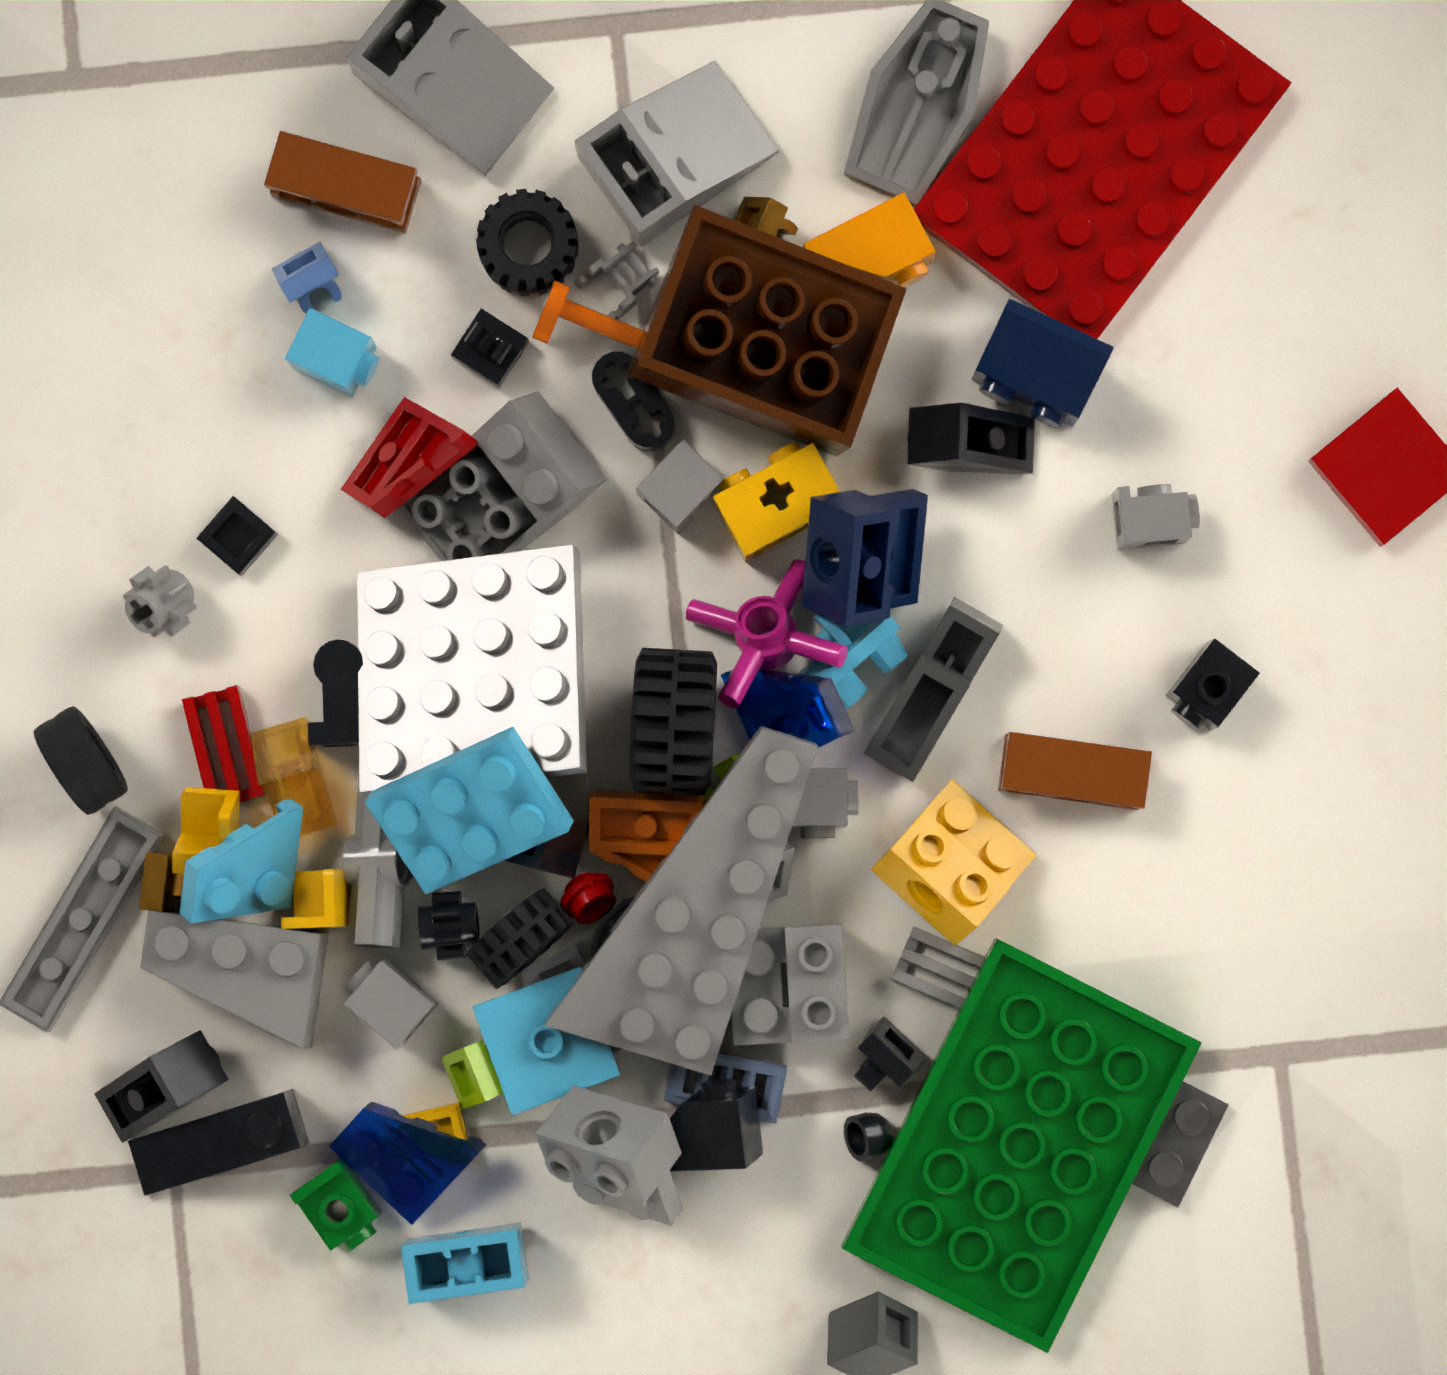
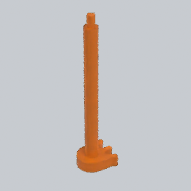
(559, 306)

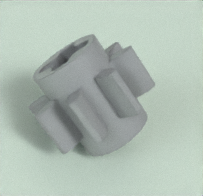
(159, 601)

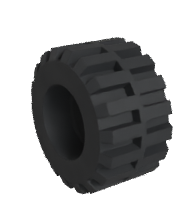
(673, 721)

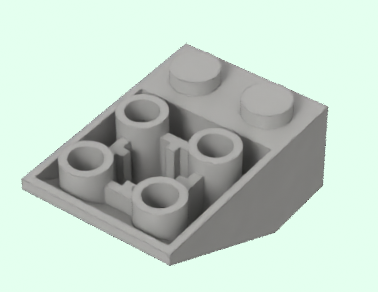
(450, 77)
(674, 150)
(508, 487)

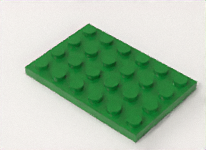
(1021, 1145)

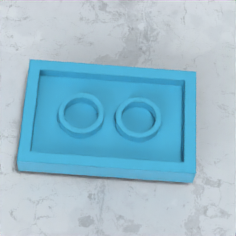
(469, 810)

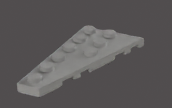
(685, 940)

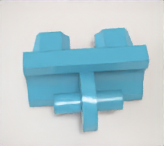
(862, 640)

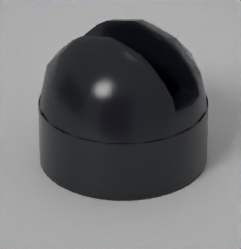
(866, 1135)

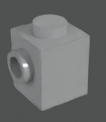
(826, 803)

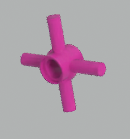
(770, 649)

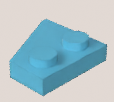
(246, 871)

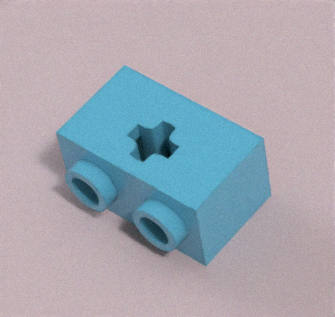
(465, 1263)

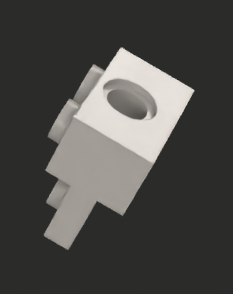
(815, 988)
(613, 1153)

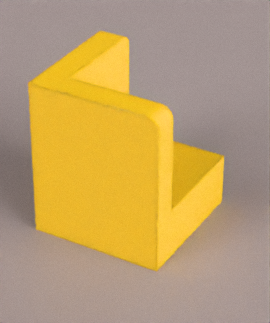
(205, 822)
(319, 900)

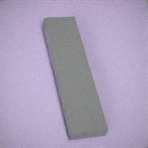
(81, 920)

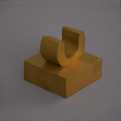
(765, 215)
(159, 883)

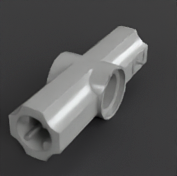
(376, 883)

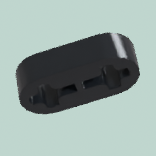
(622, 410)

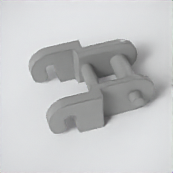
(625, 254)

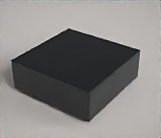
(237, 536)

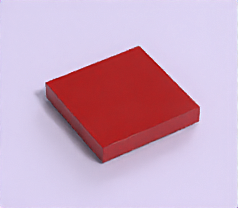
(1386, 467)

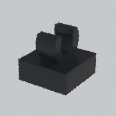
(490, 348)
(888, 1054)

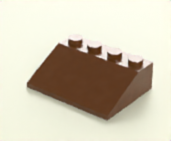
(767, 332)

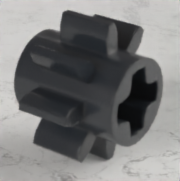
(448, 925)

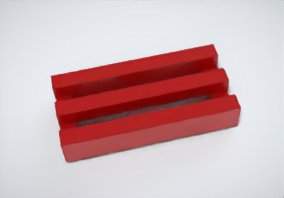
(211, 701)

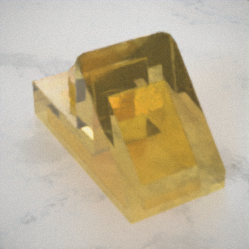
(293, 771)

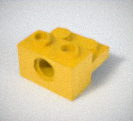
(954, 863)

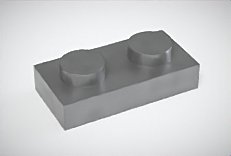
(1180, 1144)

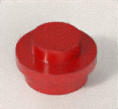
(588, 897)

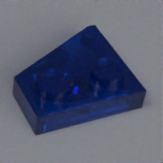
(795, 706)
(403, 1157)

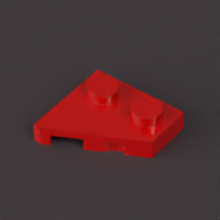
(405, 458)

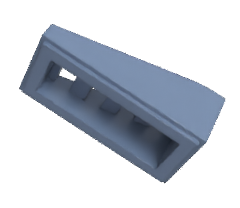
(773, 1089)

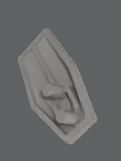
(919, 100)

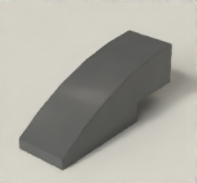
(933, 689)

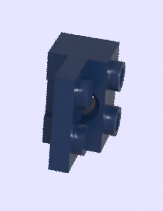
(863, 554)

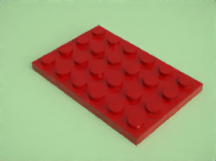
(1099, 155)

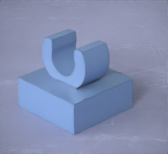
(305, 273)

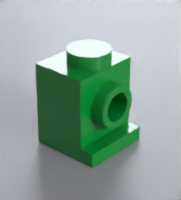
(341, 1184)

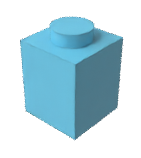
(333, 353)

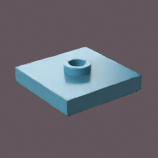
(534, 1059)

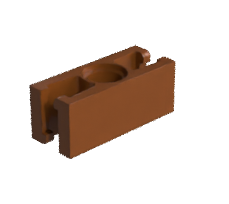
(342, 182)
(1074, 771)

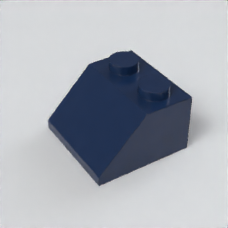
(1041, 365)

